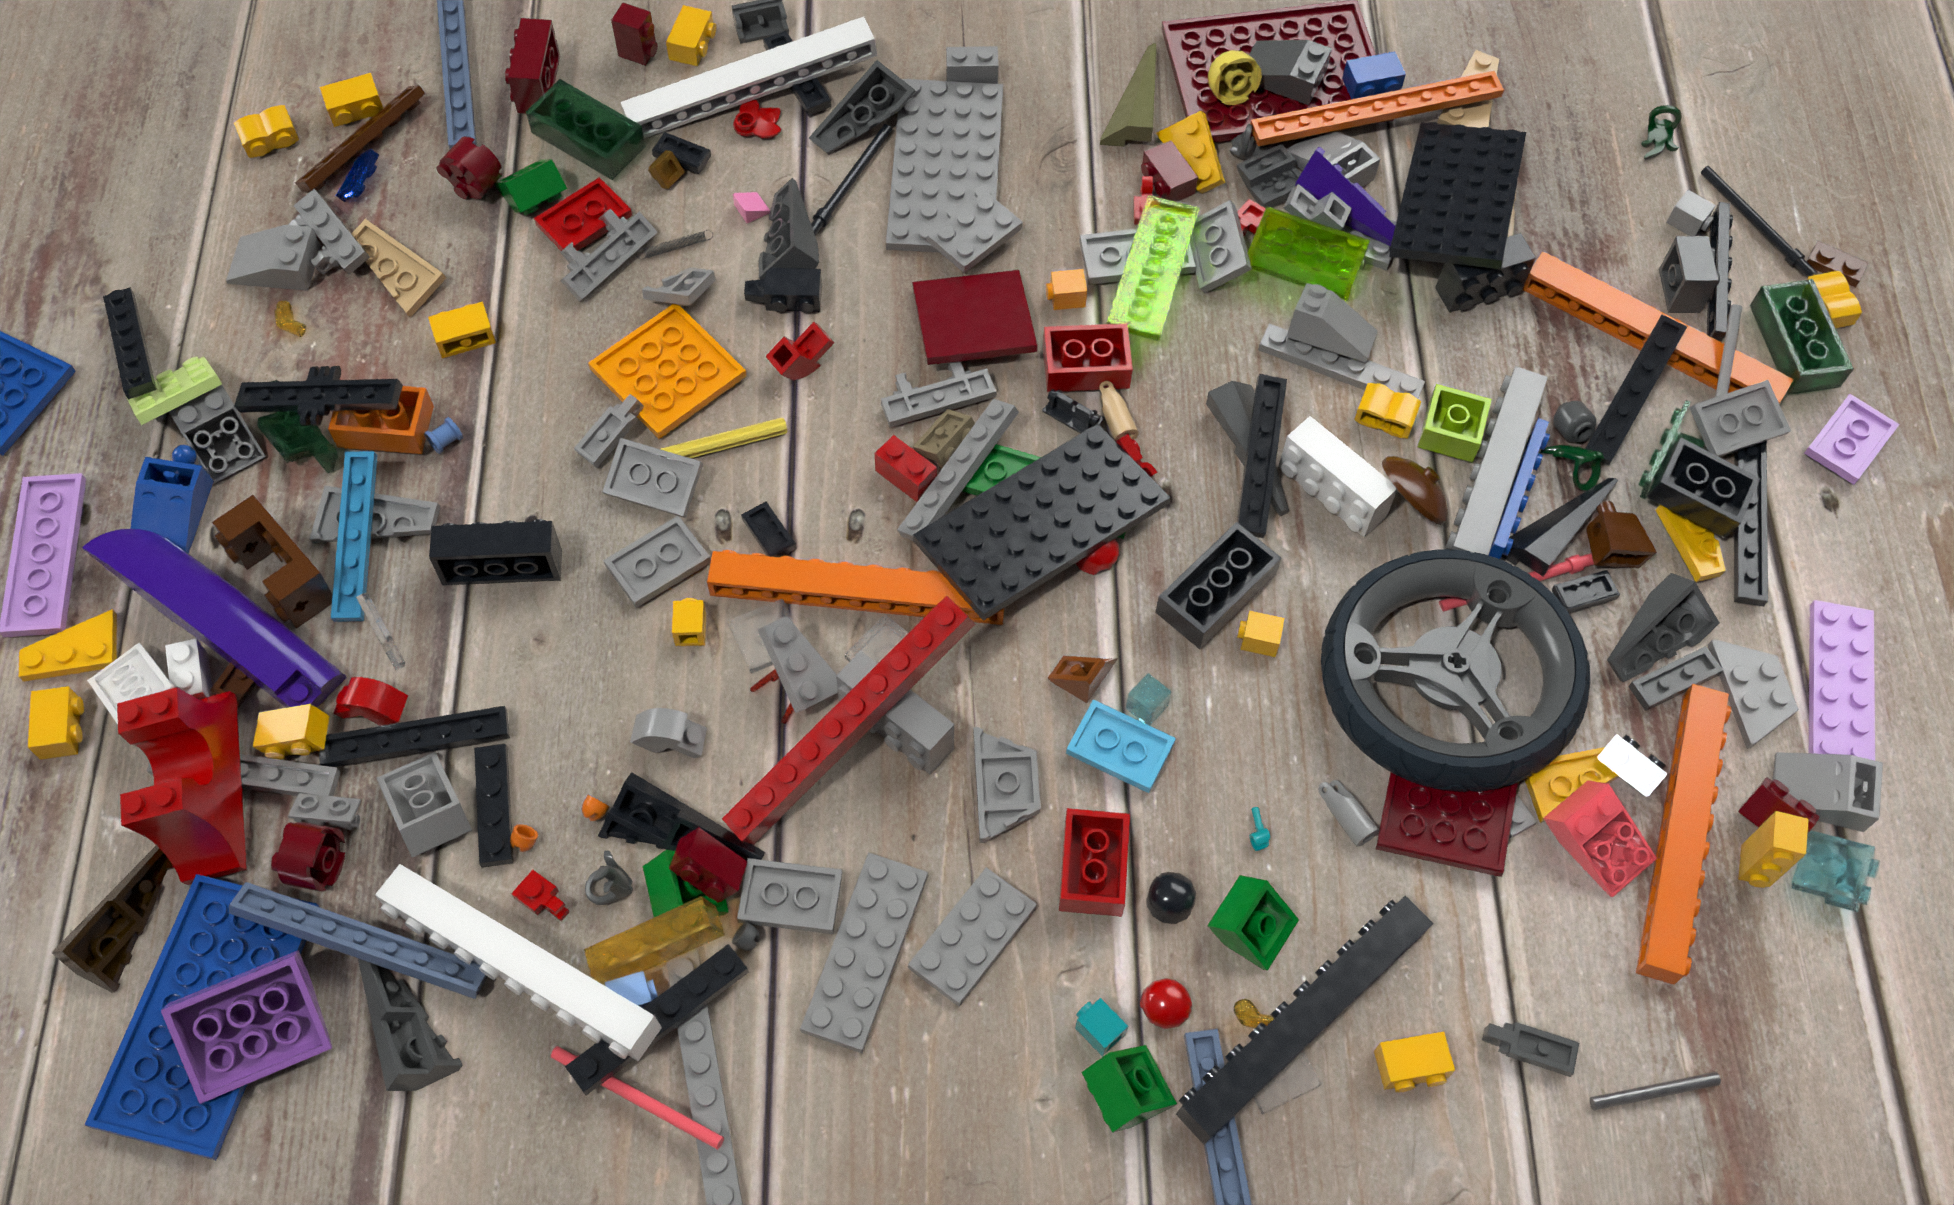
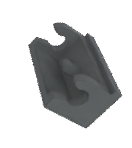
(759, 19)

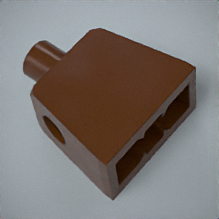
(1618, 538)

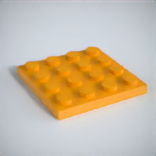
(668, 368)

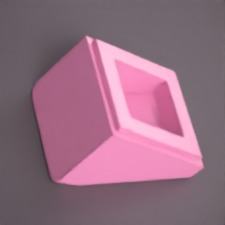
(750, 206)

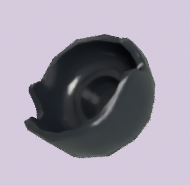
(1171, 897)

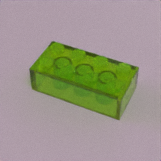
(1307, 252)

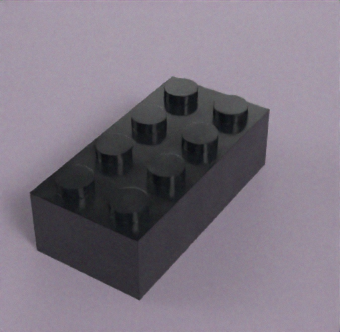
(495, 552)
(1217, 585)

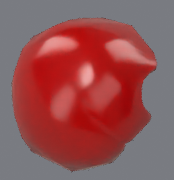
(1100, 559)
(1166, 1003)

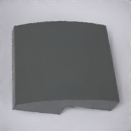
(1270, 175)

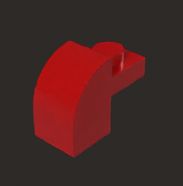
(800, 357)
(372, 700)

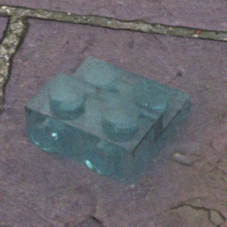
(1836, 870)

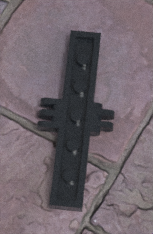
(318, 395)

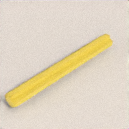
(729, 439)

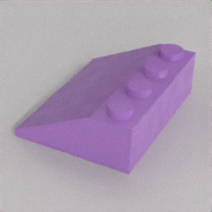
(247, 1026)

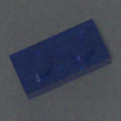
(362, 169)

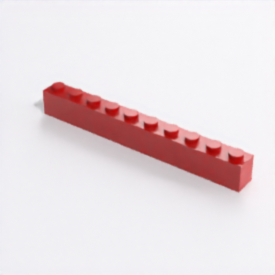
(848, 721)

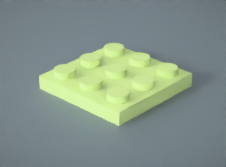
(175, 389)

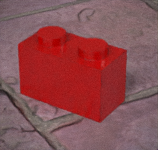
(904, 468)

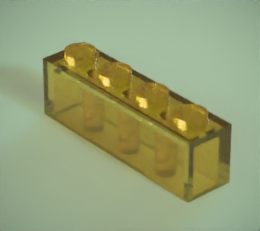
(655, 941)

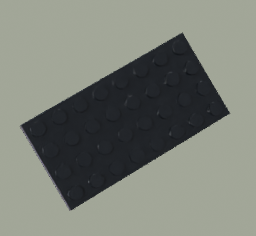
(1459, 195)
(1040, 521)

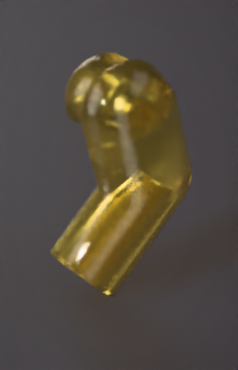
(285, 319)
(1249, 1015)

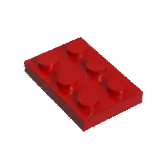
(578, 215)

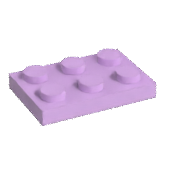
(1851, 439)

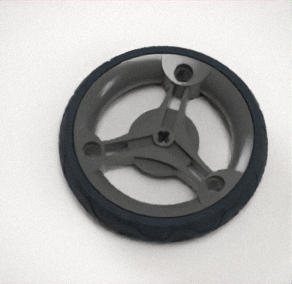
(1455, 670)

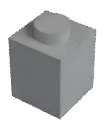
(1691, 214)

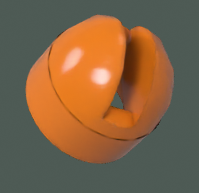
(593, 808)
(523, 837)

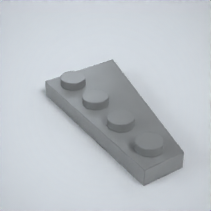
(391, 516)

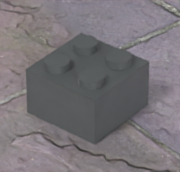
(1689, 274)

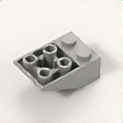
(1352, 155)
(217, 434)
(1838, 786)

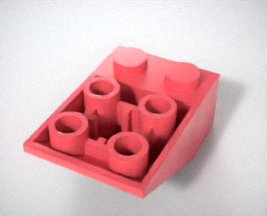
(1601, 836)

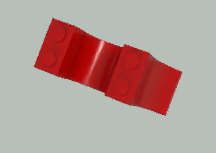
(197, 785)

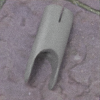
(1348, 813)

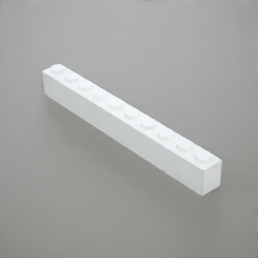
(751, 77)
(519, 963)

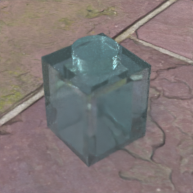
(1148, 699)

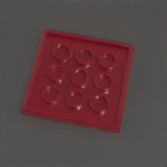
(974, 317)
(1448, 826)

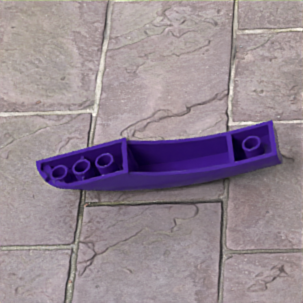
(217, 615)

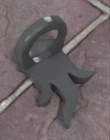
(1245, 146)
(618, 882)

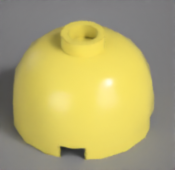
(1234, 77)

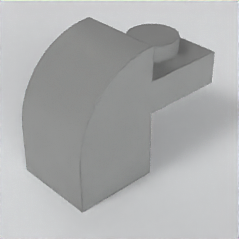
(1327, 211)
(668, 728)

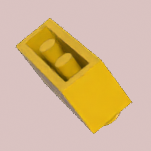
(1773, 849)

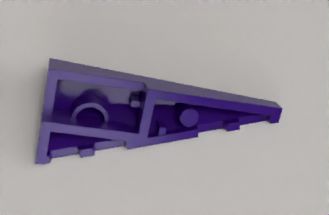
(1366, 214)

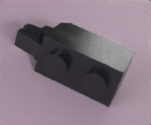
(787, 290)

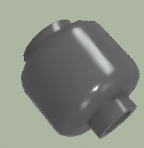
(1574, 421)

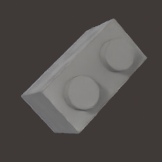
(972, 64)

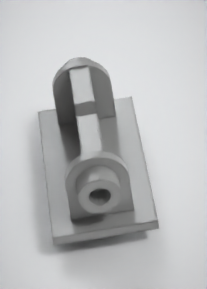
(321, 809)

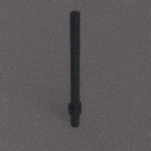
(823, 215)
(1793, 257)

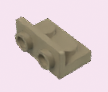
(944, 436)

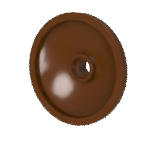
(1418, 487)

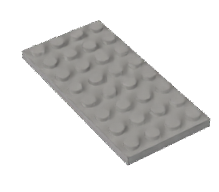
(942, 157)

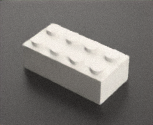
(1337, 476)

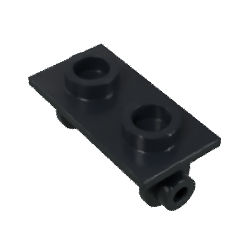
(1071, 412)

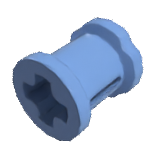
(443, 435)

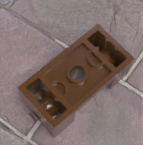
(250, 536)

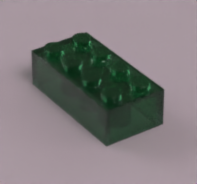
(586, 129)
(1801, 336)

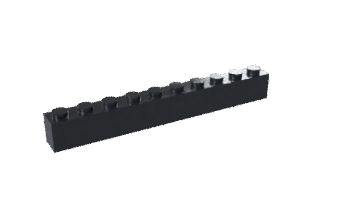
(1303, 1020)

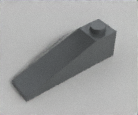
(867, 104)
(791, 235)
(1667, 621)

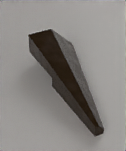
(105, 938)

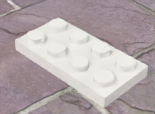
(129, 678)

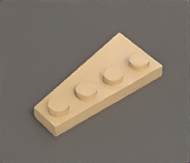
(1476, 113)
(398, 268)

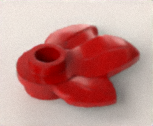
(757, 120)

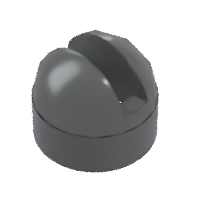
(746, 937)

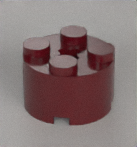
(470, 168)
(309, 856)

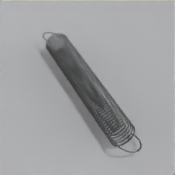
(675, 247)

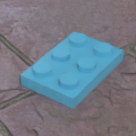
(1120, 746)

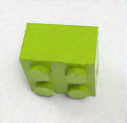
(1454, 423)

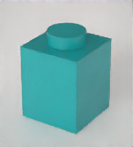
(1100, 1026)

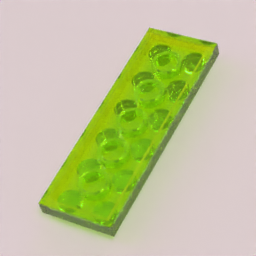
(1153, 267)

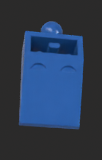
(171, 496)

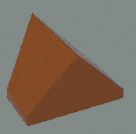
(1081, 675)

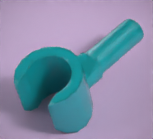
(1260, 838)

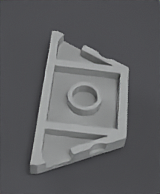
(1755, 689)
(1004, 784)

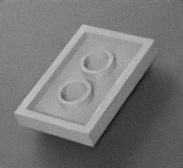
(974, 231)
(1219, 247)
(1740, 419)
(652, 477)
(657, 561)
(790, 896)

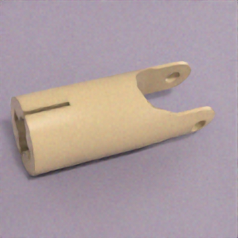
(1116, 413)

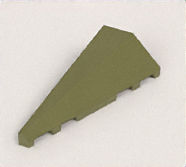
(1135, 110)

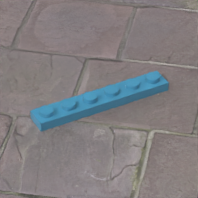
(354, 535)

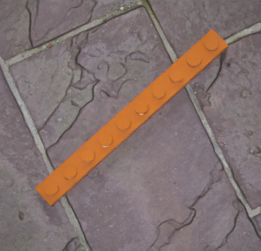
(1376, 108)

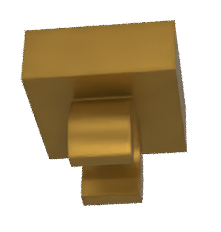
(666, 169)

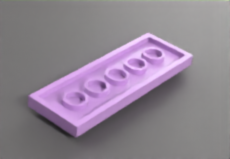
(43, 555)
(1841, 680)

